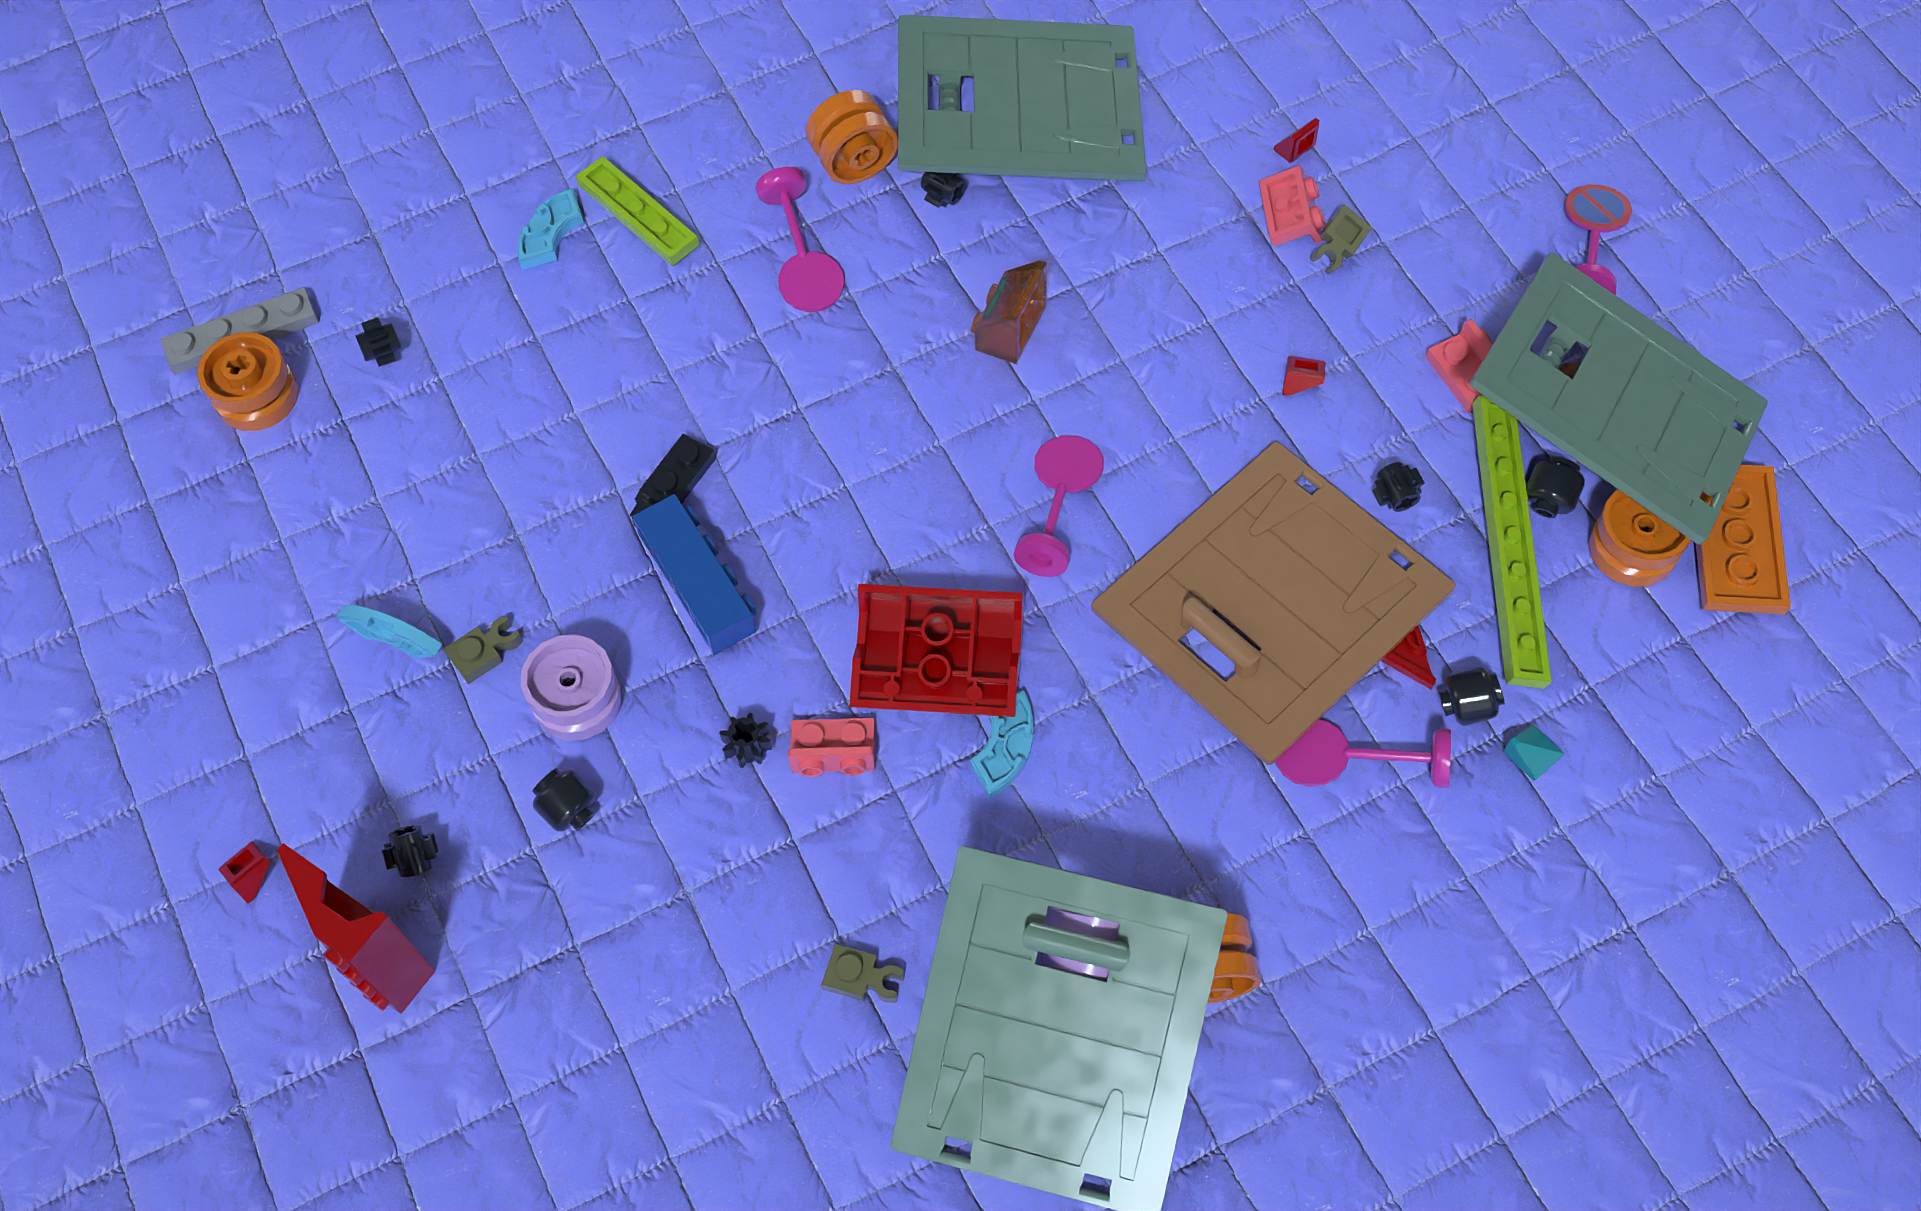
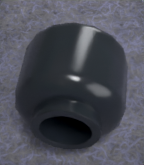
(1555, 487)
(1472, 695)
(564, 800)

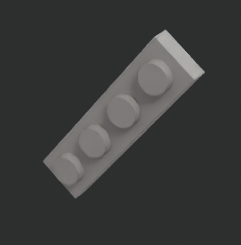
(269, 318)

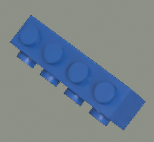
(696, 574)

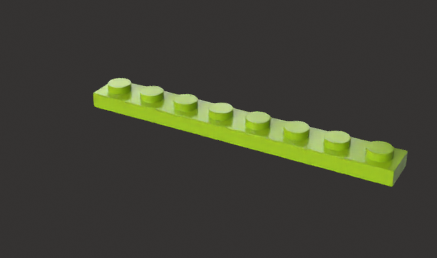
(1511, 547)

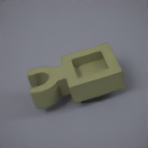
(1343, 237)
(478, 652)
(855, 972)

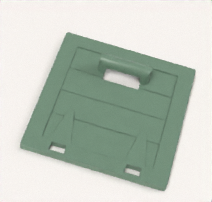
(1041, 98)
(1638, 406)
(1049, 1063)

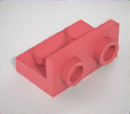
(1291, 206)
(1459, 359)
(832, 746)

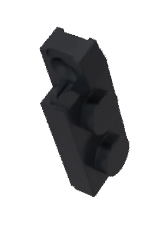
(676, 473)

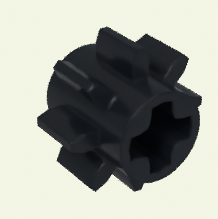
(942, 188)
(378, 342)
(1398, 486)
(737, 747)
(410, 851)

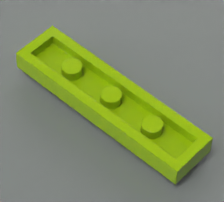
(637, 211)

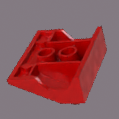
(937, 650)
(357, 941)

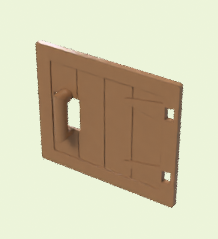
(1291, 575)

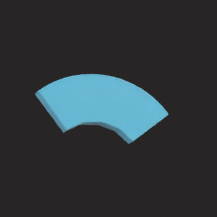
(544, 231)
(388, 630)
(1006, 749)

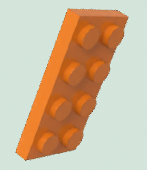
(1744, 555)

